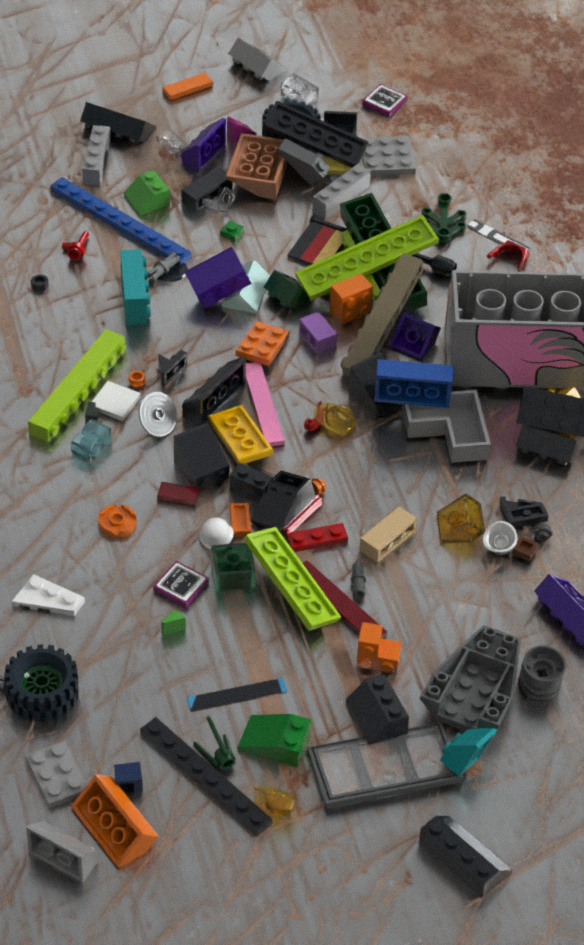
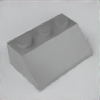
(255, 60)
(61, 850)

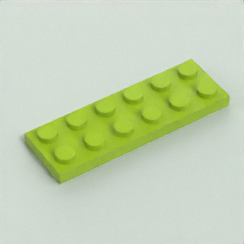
(292, 578)

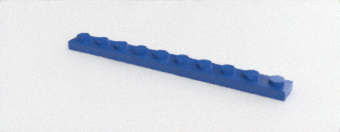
(119, 220)

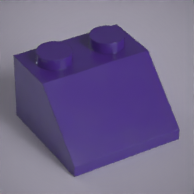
(415, 336)

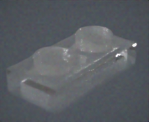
(171, 142)

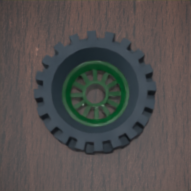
(41, 682)

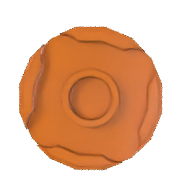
(117, 521)

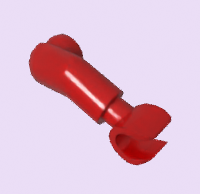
(312, 424)

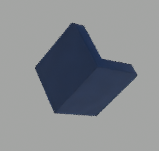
(129, 773)

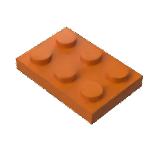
(262, 343)

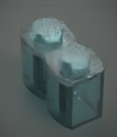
(91, 440)

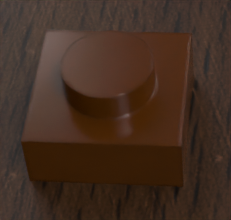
(525, 548)

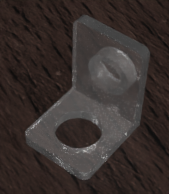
(220, 205)

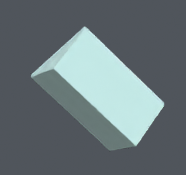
(249, 297)

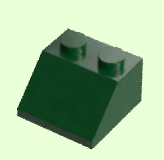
(286, 289)

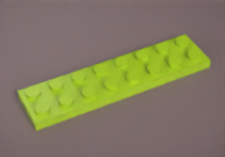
(367, 256)

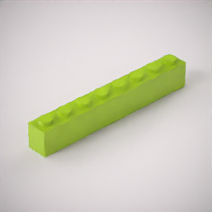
(76, 385)

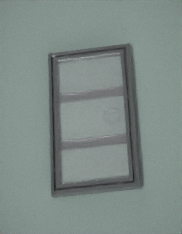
(361, 772)

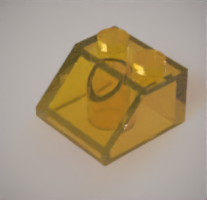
(461, 520)

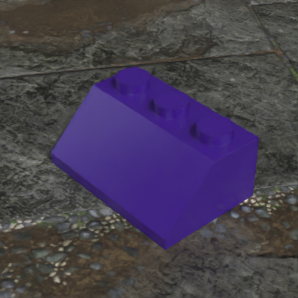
(205, 146)
(218, 277)

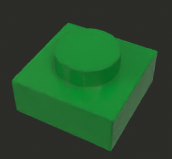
(232, 231)

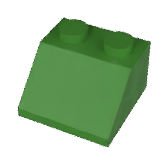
(148, 193)

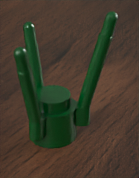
(223, 756)

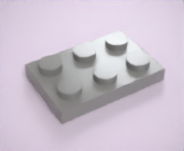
(56, 774)

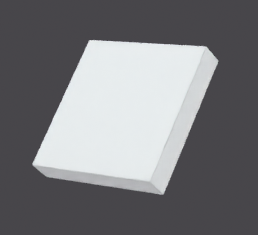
(116, 400)

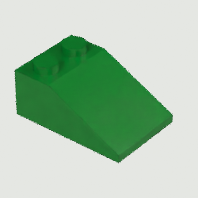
(276, 737)

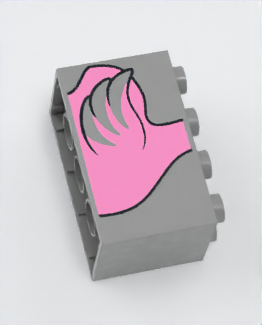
(516, 329)

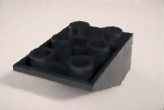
(283, 500)

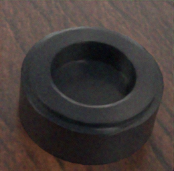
(39, 282)

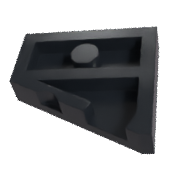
(523, 512)

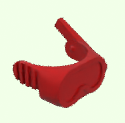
(510, 246)

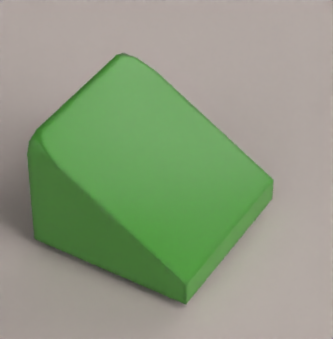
(173, 623)

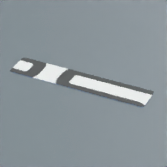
(492, 233)

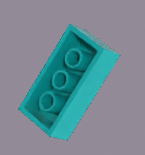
(134, 287)

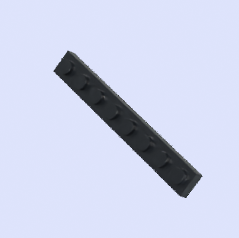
(206, 776)

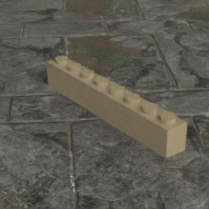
(384, 311)

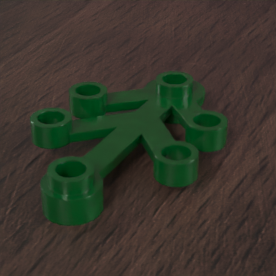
(443, 233)

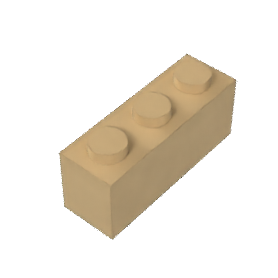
(388, 534)

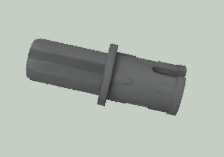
(358, 580)

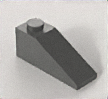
(305, 162)

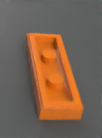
(187, 86)

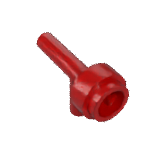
(76, 249)

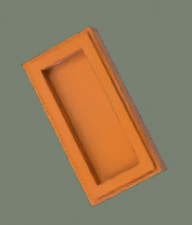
(240, 519)

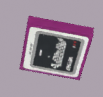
(384, 100)
(181, 584)

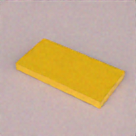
(240, 435)

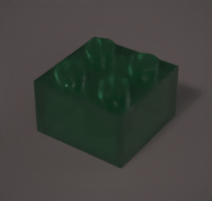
(233, 566)

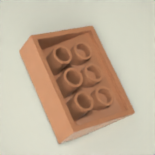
(258, 165)

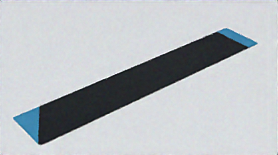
(236, 694)

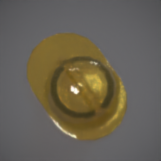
(336, 418)
(277, 800)

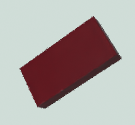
(178, 493)

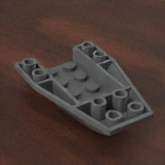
(475, 681)

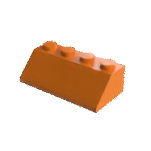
(114, 820)

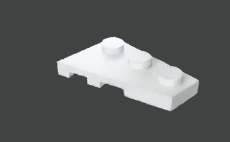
(47, 595)

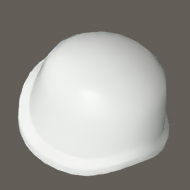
(215, 532)
(500, 537)

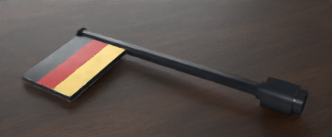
(325, 239)

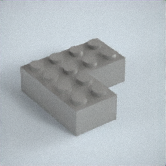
(460, 423)

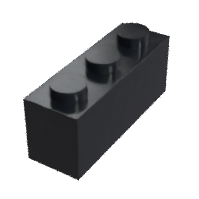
(207, 187)

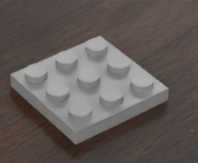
(389, 156)

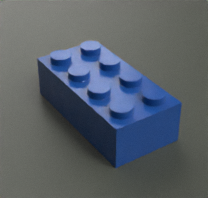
(413, 383)

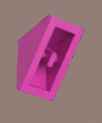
(235, 128)

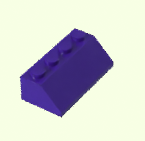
(565, 604)

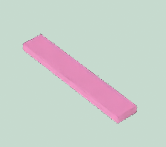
(263, 404)

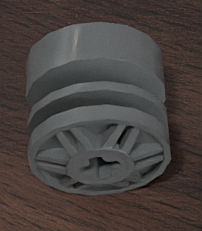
(542, 672)

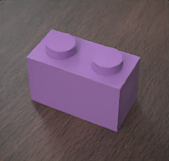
(318, 332)

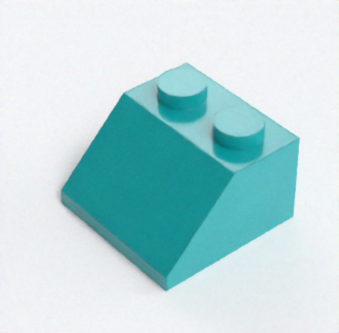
(466, 749)

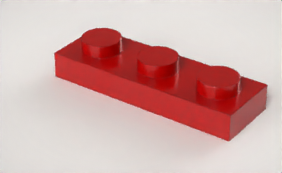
(317, 537)

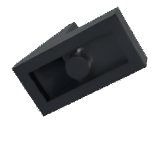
(170, 368)

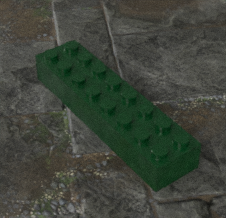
(365, 220)

